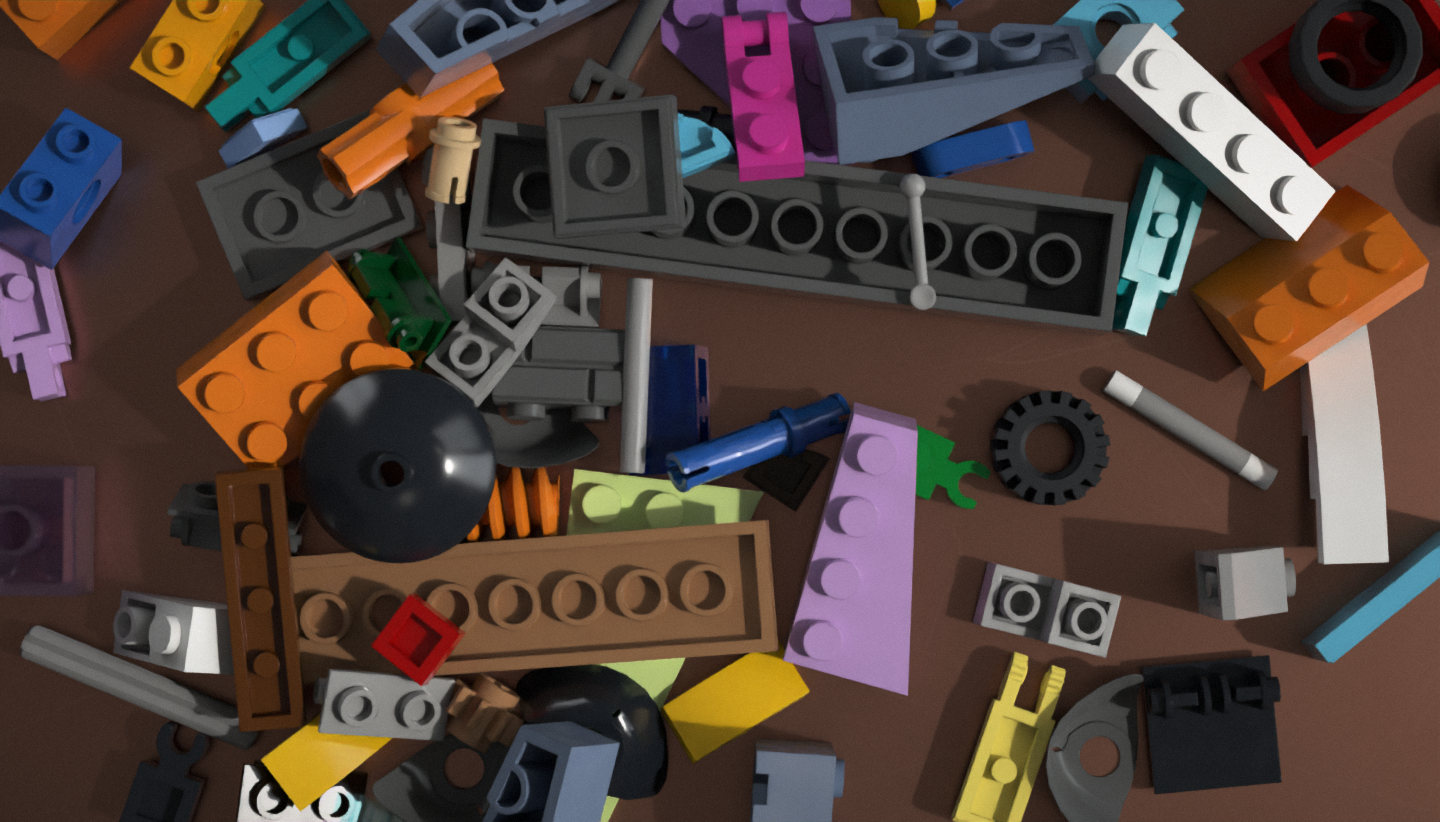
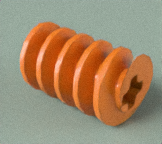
(522, 506)

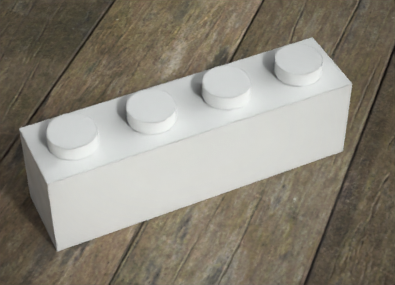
(1209, 132)

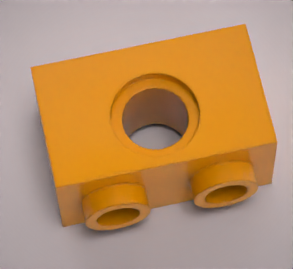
(195, 46)

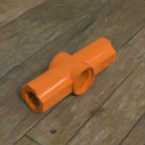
(400, 130)

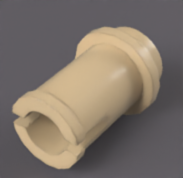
(451, 159)

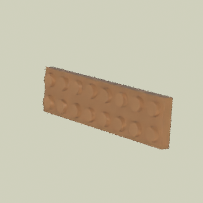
(551, 600)

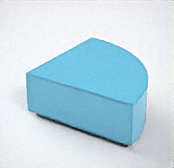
(701, 145)

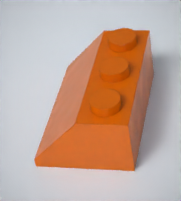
(1305, 295)

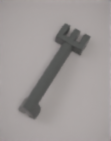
(615, 76)

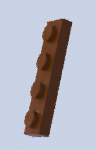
(261, 598)

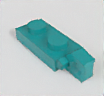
(288, 61)
(1156, 241)

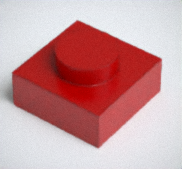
(418, 639)

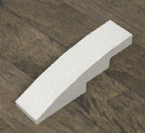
(1345, 452)

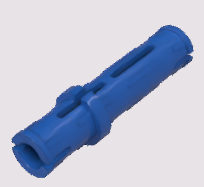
(784, 433)

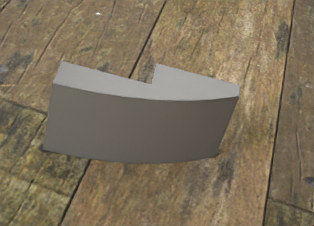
(493, 332)
(1046, 609)

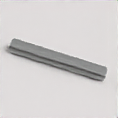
(135, 685)

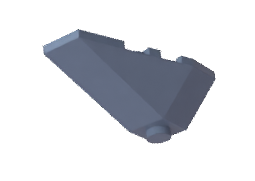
(912, 87)

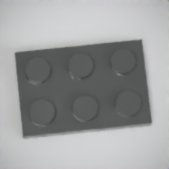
(285, 212)

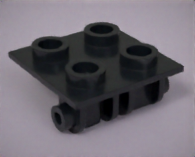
(1212, 724)

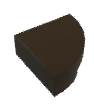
(786, 477)

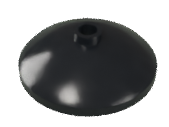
(425, 429)

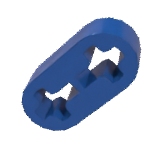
(974, 150)

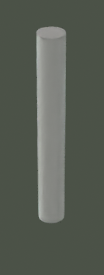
(636, 375)

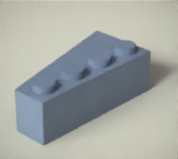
(452, 38)
(553, 775)
(795, 781)

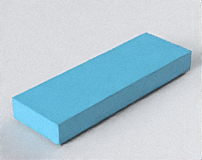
(1376, 603)

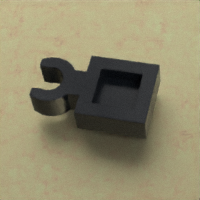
(166, 789)

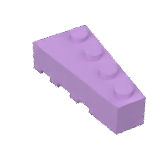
(859, 573)

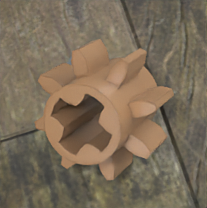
(483, 713)

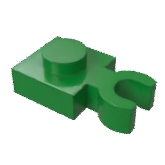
(935, 469)

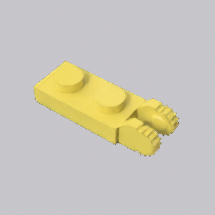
(1009, 749)

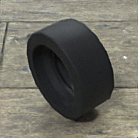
(1325, 92)

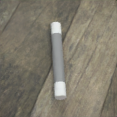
(1190, 430)

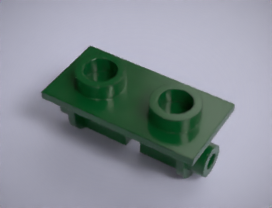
(402, 300)

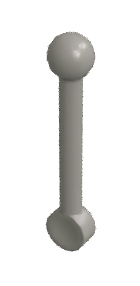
(922, 295)

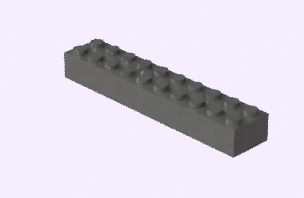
(829, 237)

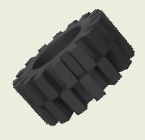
(1088, 453)

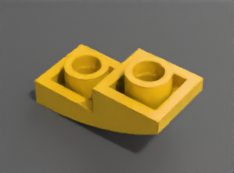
(733, 702)
(315, 761)

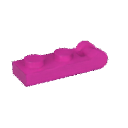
(762, 99)

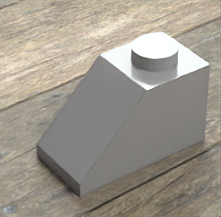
(1243, 582)

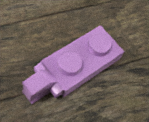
(33, 323)

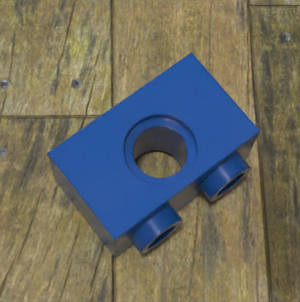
(59, 188)

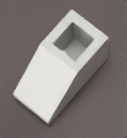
(174, 632)

